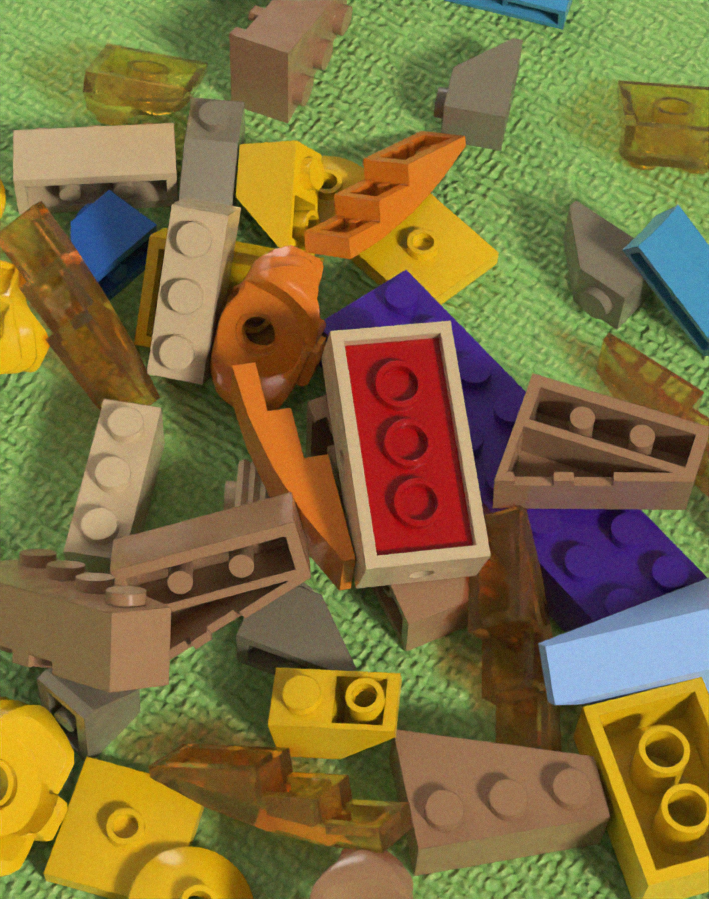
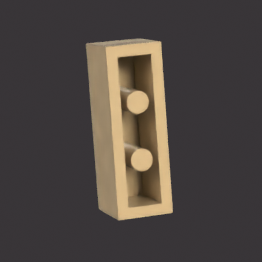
(82, 163)
(192, 288)
(116, 482)

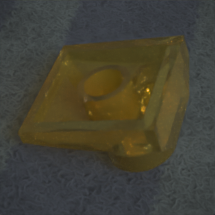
(139, 82)
(664, 126)

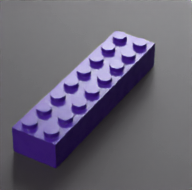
(587, 557)

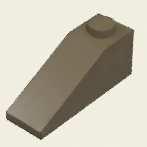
(212, 150)

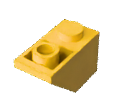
(281, 188)
(333, 711)

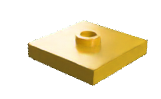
(433, 249)
(117, 827)

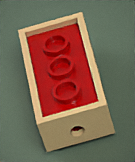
(404, 454)

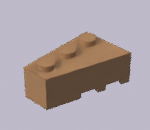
(282, 51)
(596, 453)
(216, 565)
(493, 800)

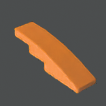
(392, 190)
(279, 460)

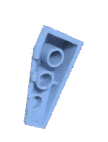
(631, 650)

